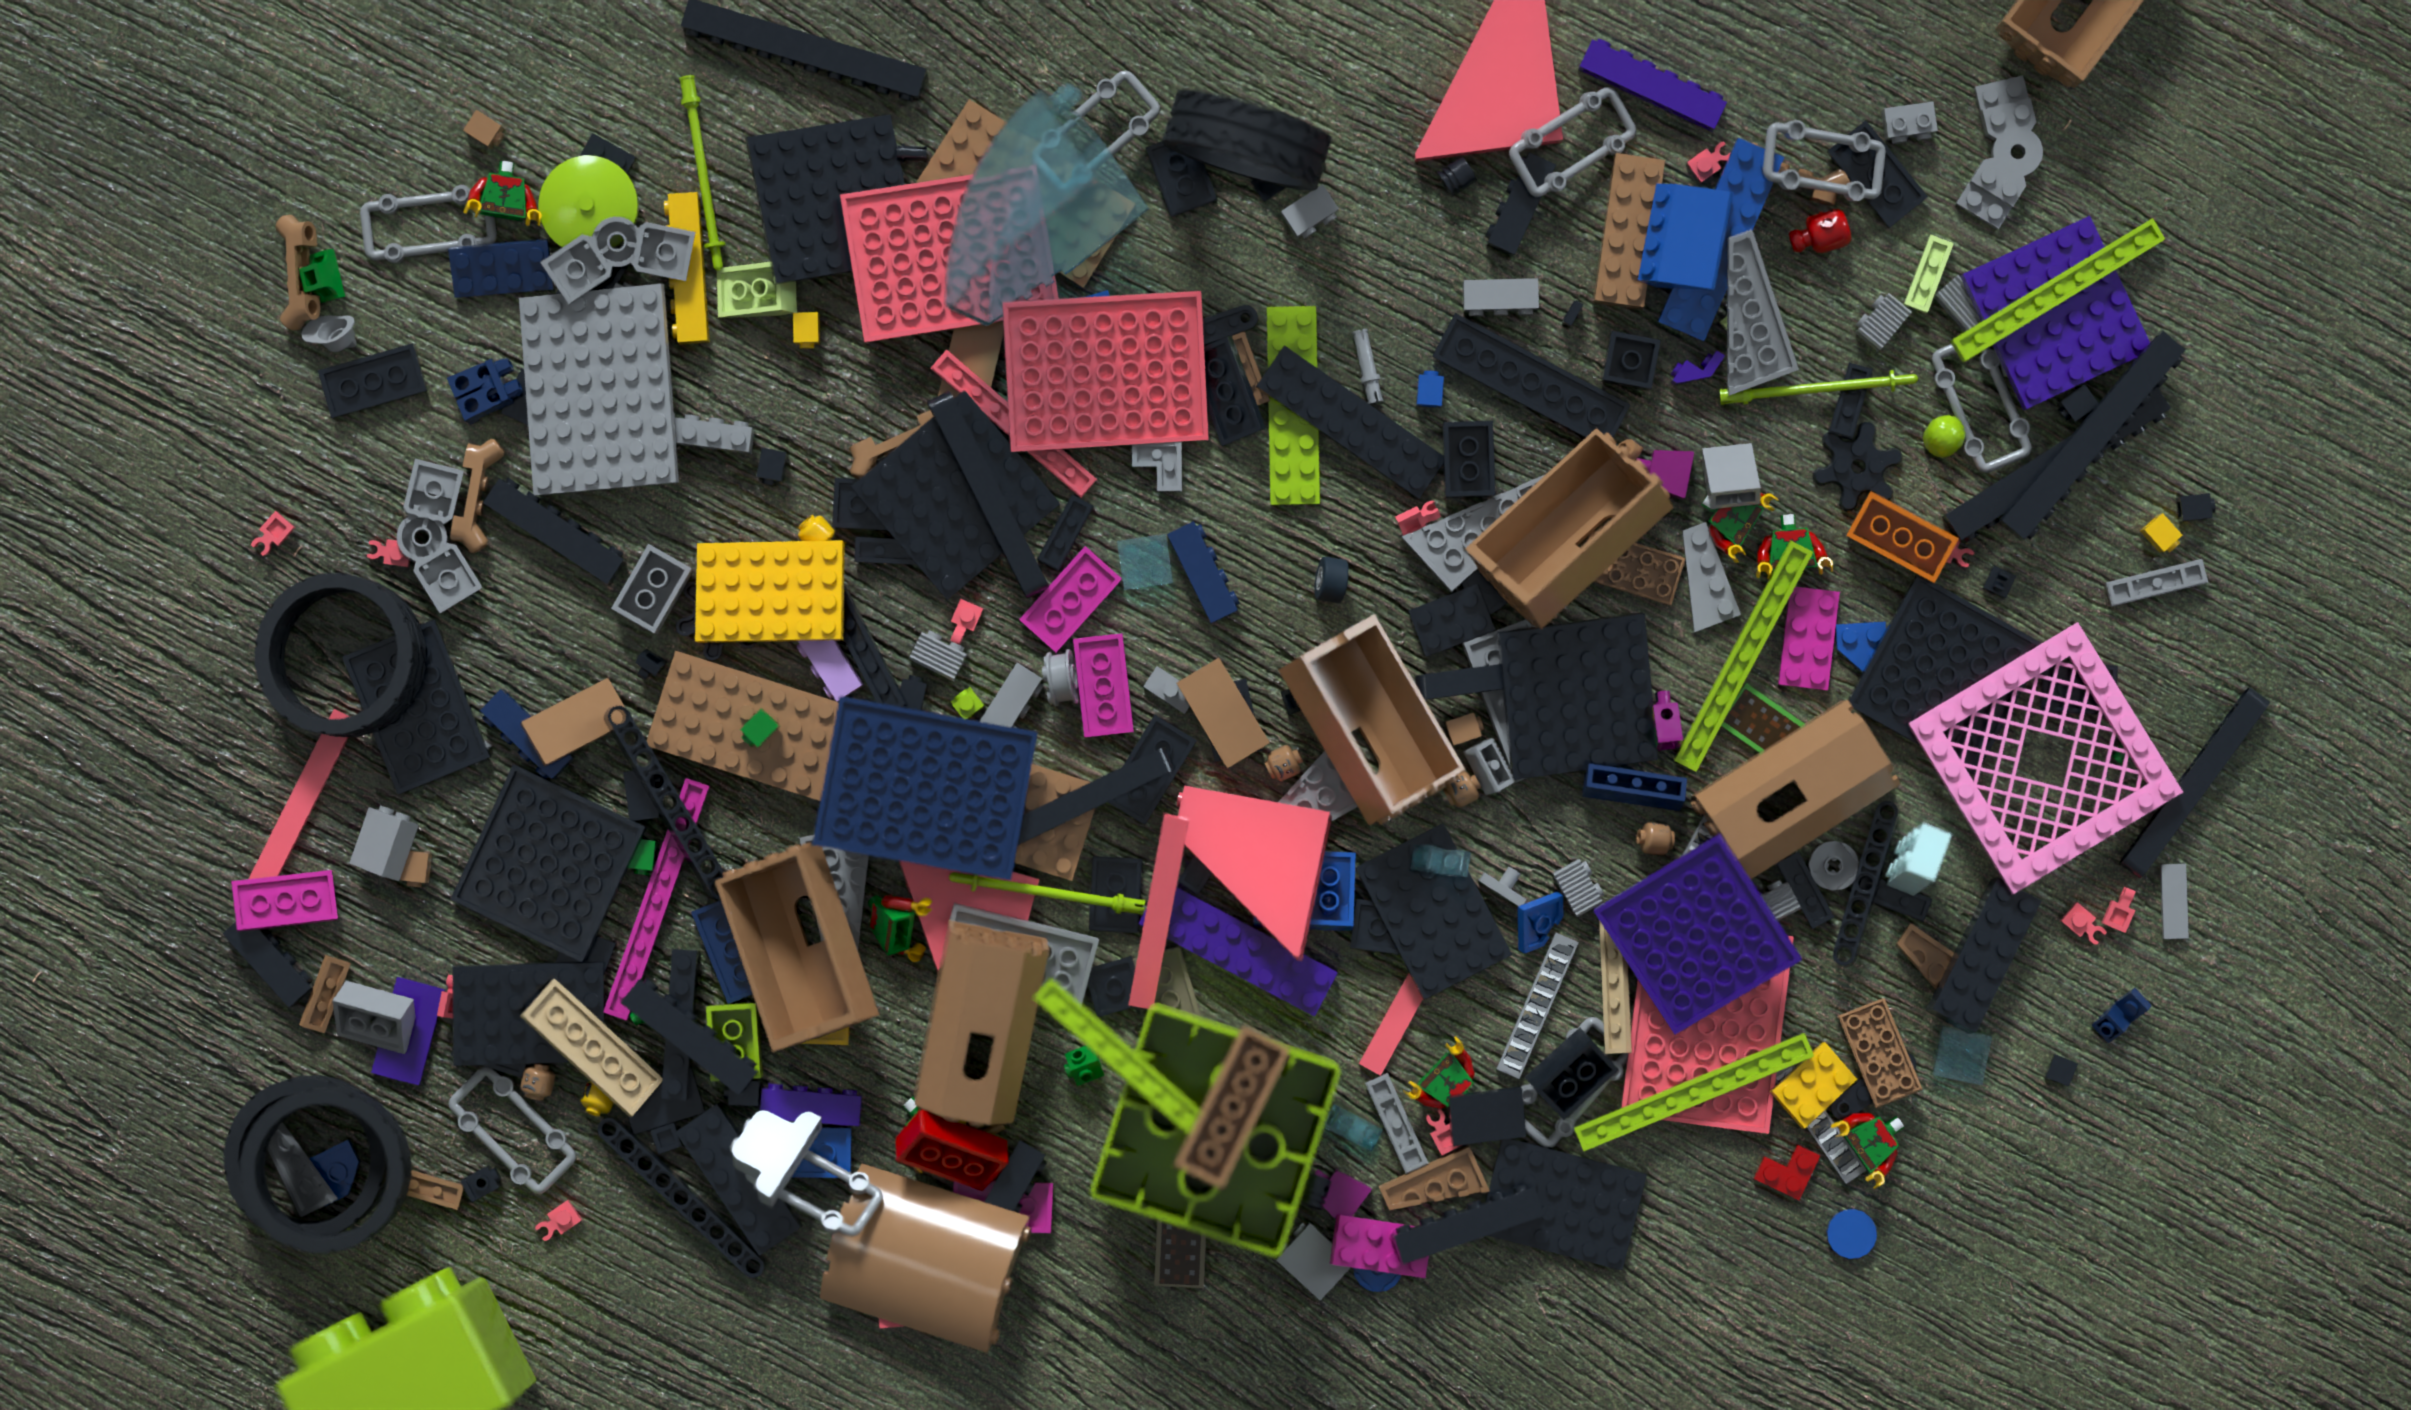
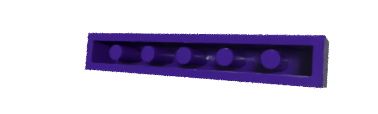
(1652, 85)

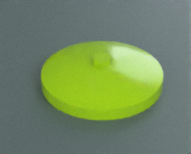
(583, 195)

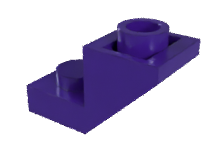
(1689, 372)

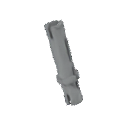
(1367, 365)

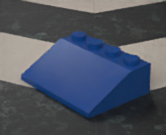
(1685, 237)
(1334, 895)

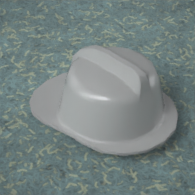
(331, 331)

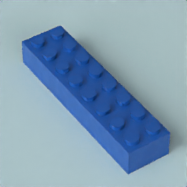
(1743, 175)

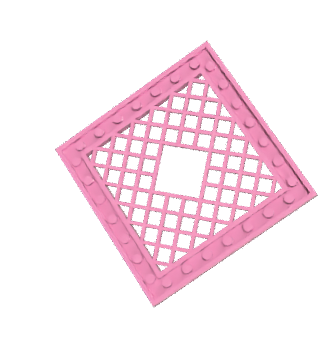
(2076, 646)

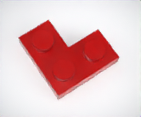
(1790, 1178)

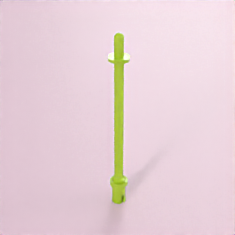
(690, 102)
(1748, 394)
(1118, 903)

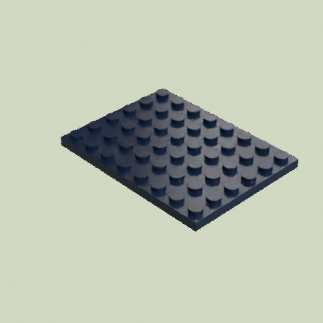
(925, 788)

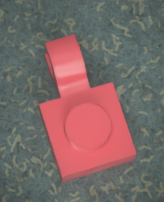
(1416, 519)
(965, 617)
(2119, 914)

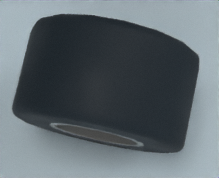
(1331, 579)

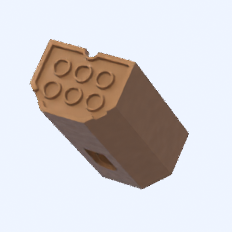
(2067, 54)
(1534, 545)
(1365, 686)
(1833, 765)
(796, 986)
(985, 988)

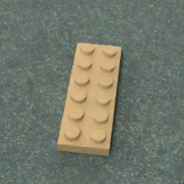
(592, 1047)

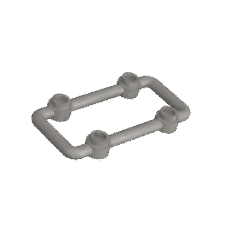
(1138, 125)
(1533, 138)
(1790, 178)
(390, 204)
(1974, 446)
(469, 1121)
(1565, 1127)
(832, 1220)

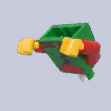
(503, 196)
(1732, 524)
(1776, 543)
(893, 924)
(1447, 1077)
(1872, 1142)

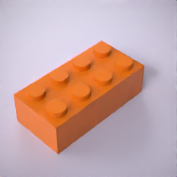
(1902, 536)

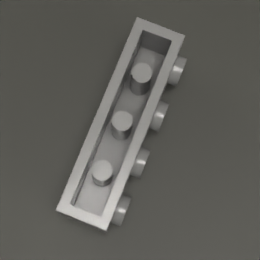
(714, 434)

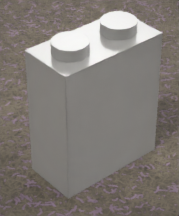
(1731, 476)
(384, 842)
(1309, 1259)

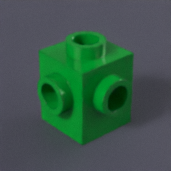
(1083, 1065)

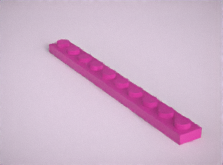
(654, 904)

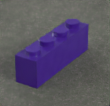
(833, 1108)

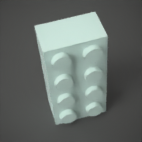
(1917, 859)

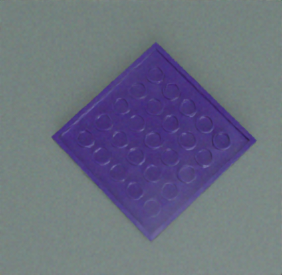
(2070, 341)
(1697, 934)

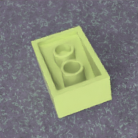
(752, 293)

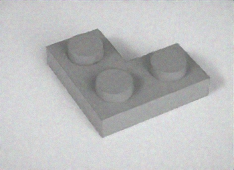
(1166, 458)

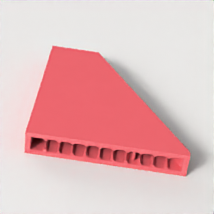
(1499, 87)
(1262, 855)
(935, 884)

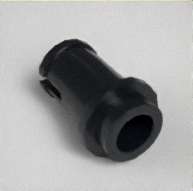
(911, 153)

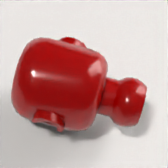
(1823, 232)

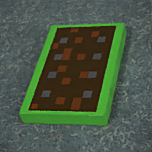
(1758, 719)

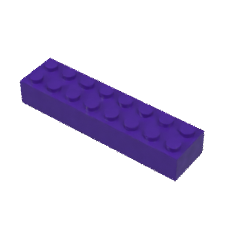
(1247, 952)

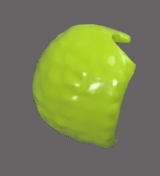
(1944, 436)

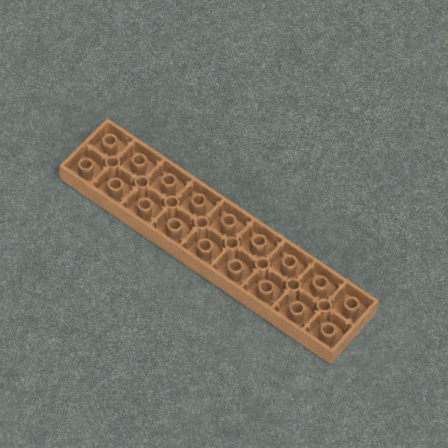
(710, 703)

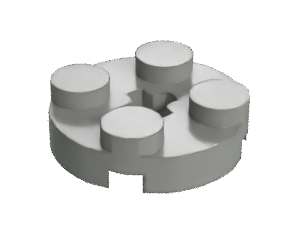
(1847, 867)

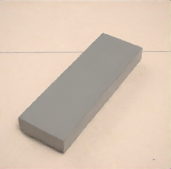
(2174, 901)

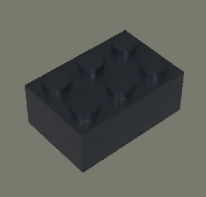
(1468, 459)
(1571, 1073)

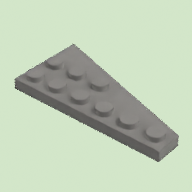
(1321, 789)

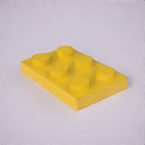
(1813, 1085)

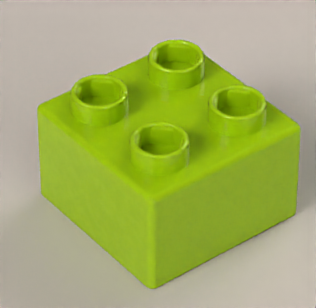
(1272, 1166)
(438, 1352)

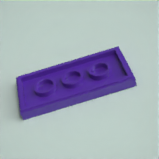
(411, 1065)

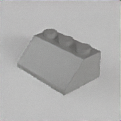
(374, 1016)

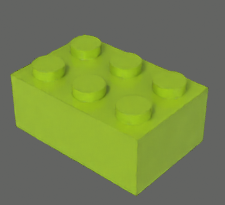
(740, 1027)

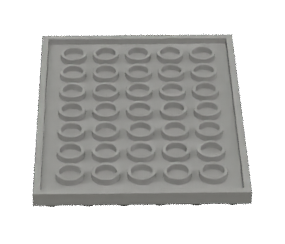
(599, 390)

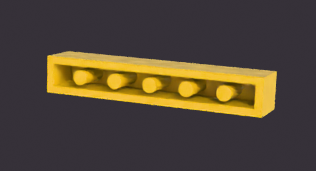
(689, 295)

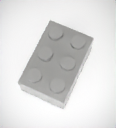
(652, 589)

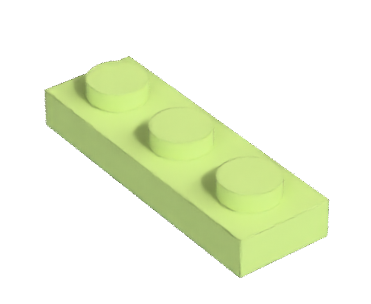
(1928, 274)

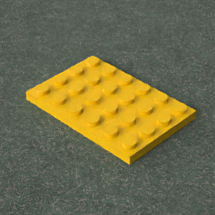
(770, 591)

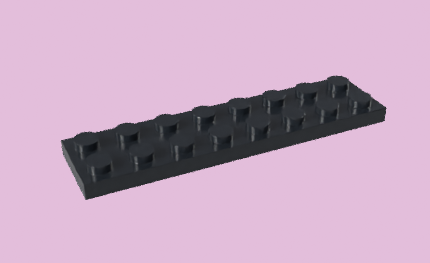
(1529, 379)
(1351, 422)

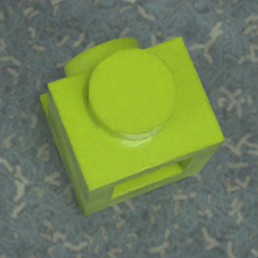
(967, 703)

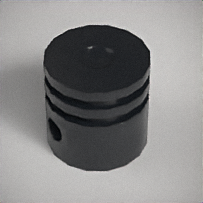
(1456, 176)
(1315, 1191)

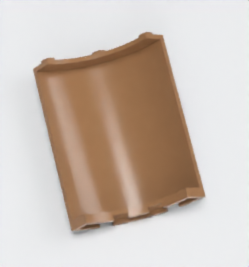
(926, 1260)

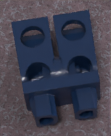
(484, 389)

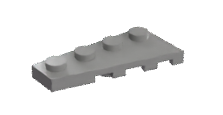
(1708, 586)
(298, 1173)

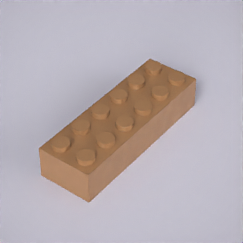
(1625, 230)
(1231, 1107)

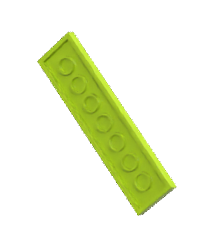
(1291, 439)

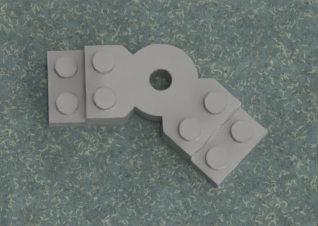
(2000, 180)
(590, 259)
(429, 507)

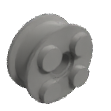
(1061, 677)

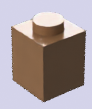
(484, 130)
(1464, 728)
(417, 868)

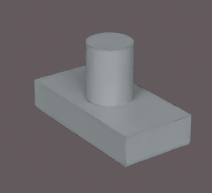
(1166, 688)
(1505, 885)

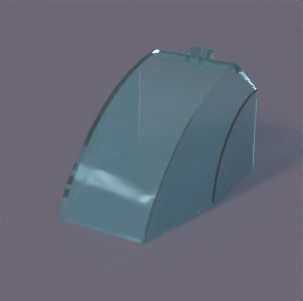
(1035, 207)

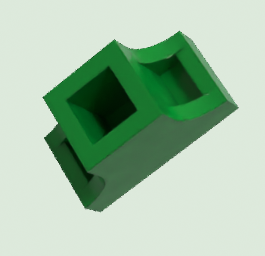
(323, 276)

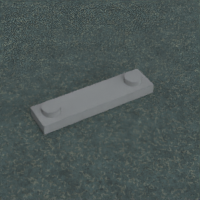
(2156, 582)
(1396, 1123)

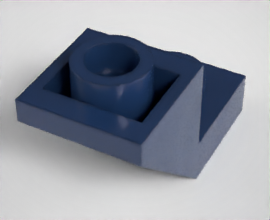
(2121, 1015)

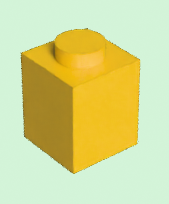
(806, 329)
(2162, 533)

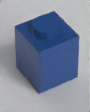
(1430, 389)

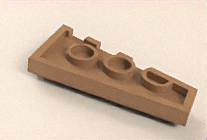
(1925, 953)
(1440, 1179)

